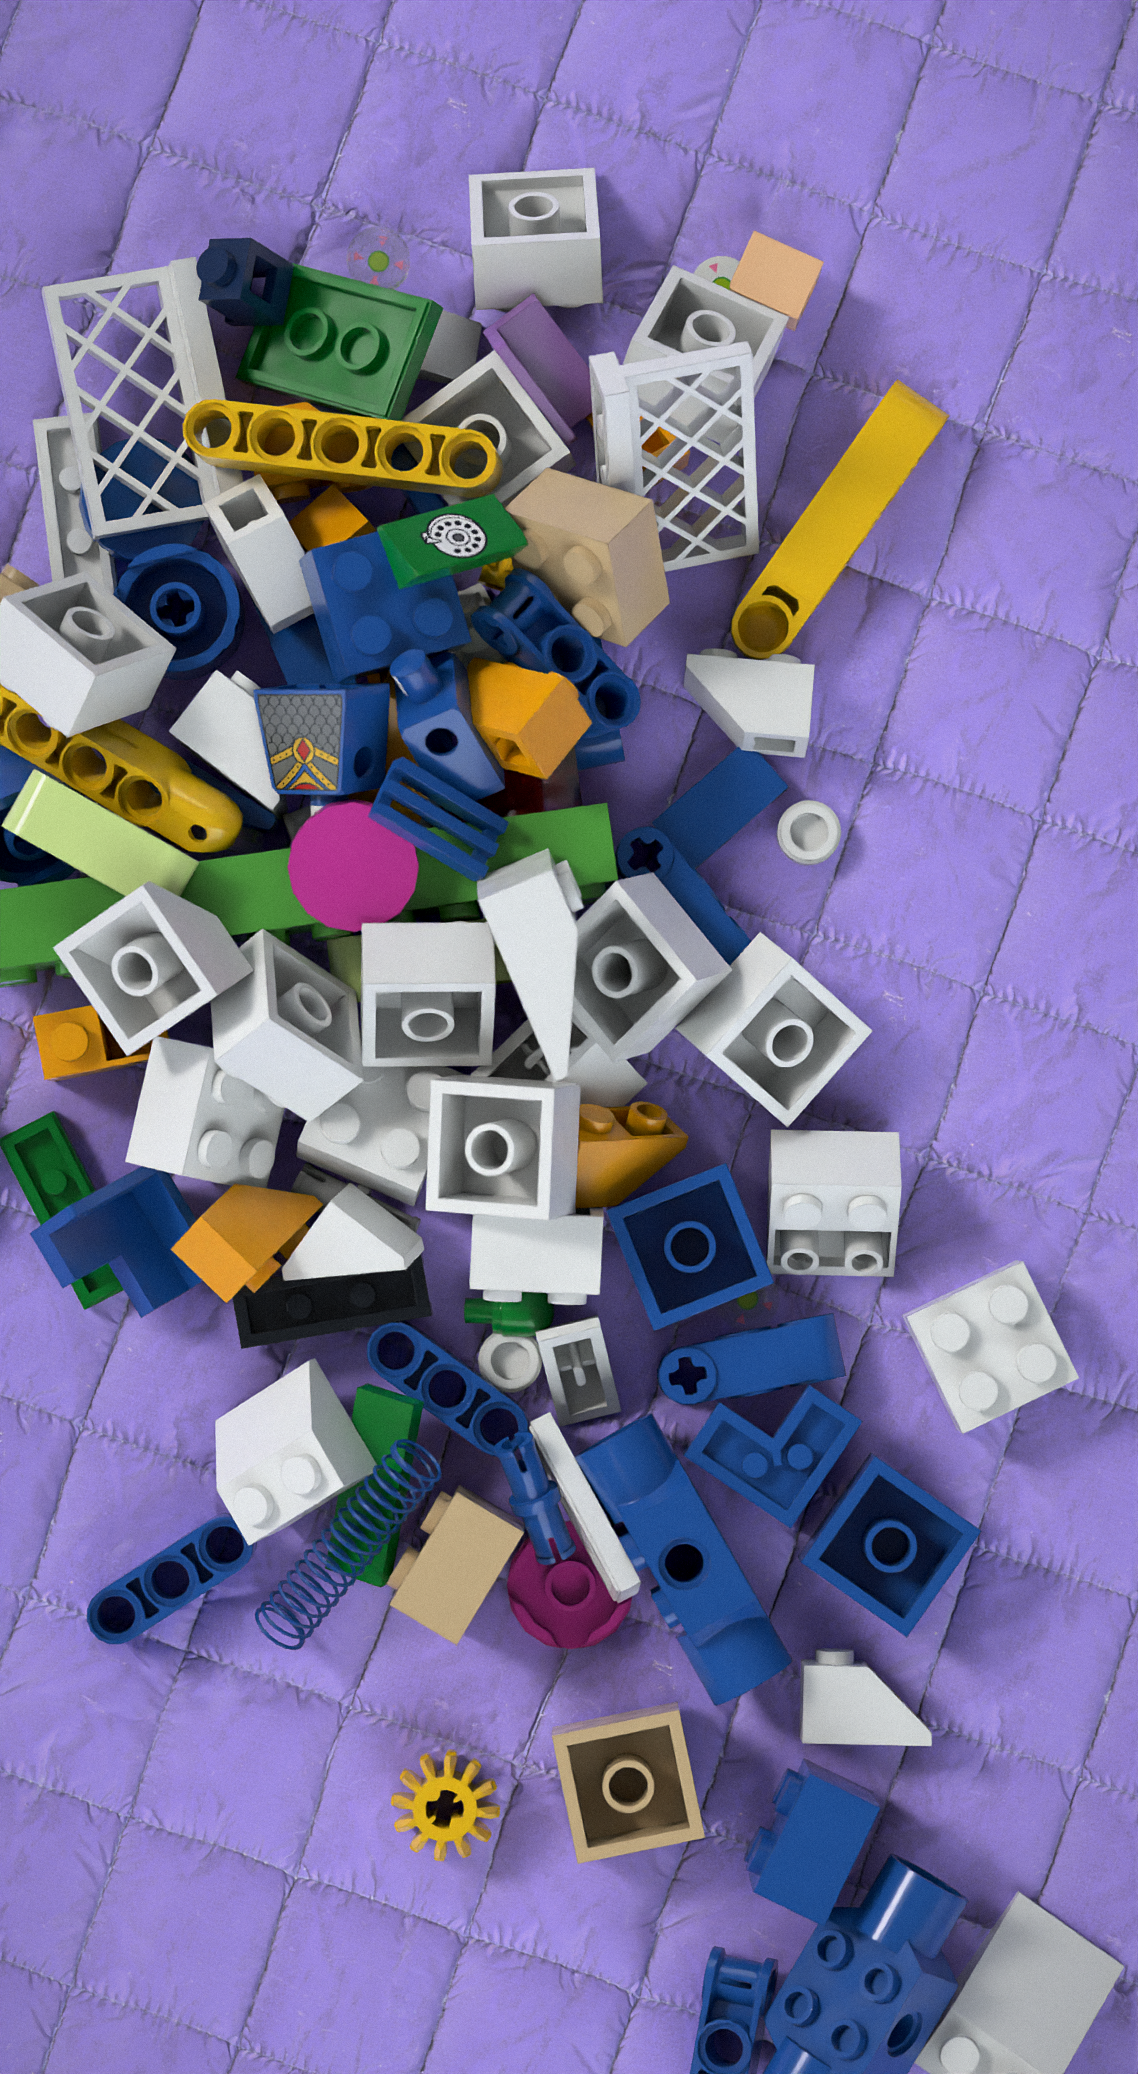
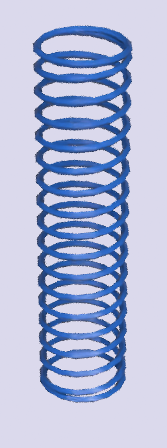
(371, 1509)

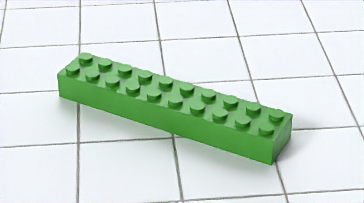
(257, 890)

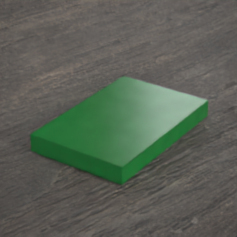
(343, 345)

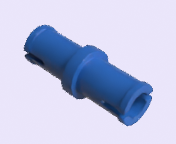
(535, 1498)

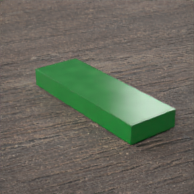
(53, 1180)
(380, 1420)

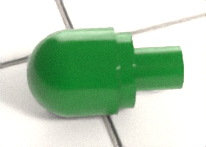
(512, 1318)

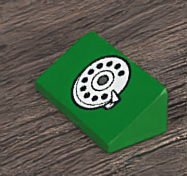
(450, 540)

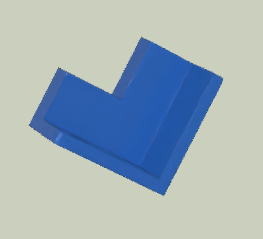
(129, 1228)
(776, 1470)

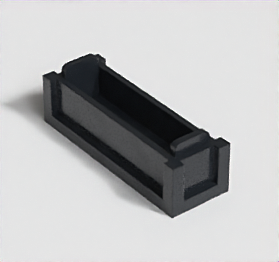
(329, 1304)

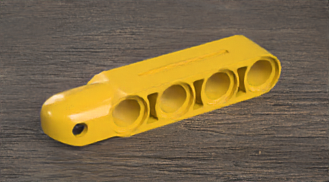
(836, 522)
(122, 780)

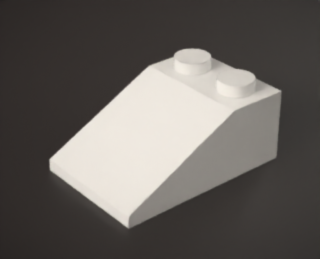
(536, 931)
(1022, 1998)

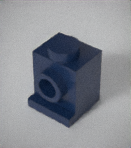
(227, 279)

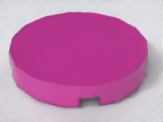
(351, 867)
(564, 1600)

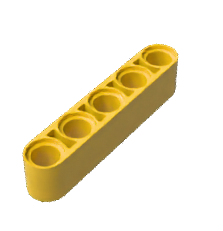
(318, 429)

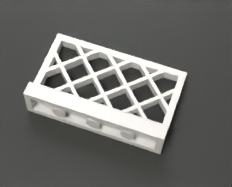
(196, 375)
(621, 434)

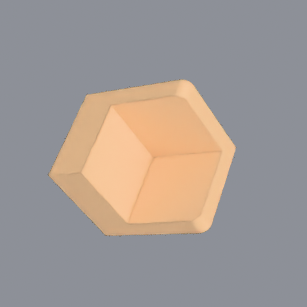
(776, 276)

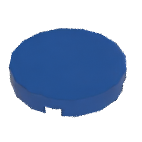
(123, 502)

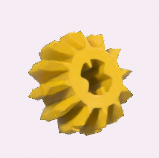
(461, 1819)

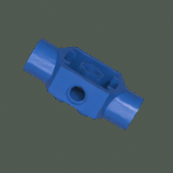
(722, 1618)
(869, 1980)

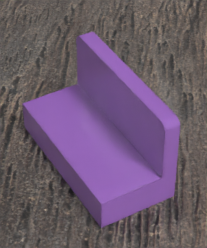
(544, 364)

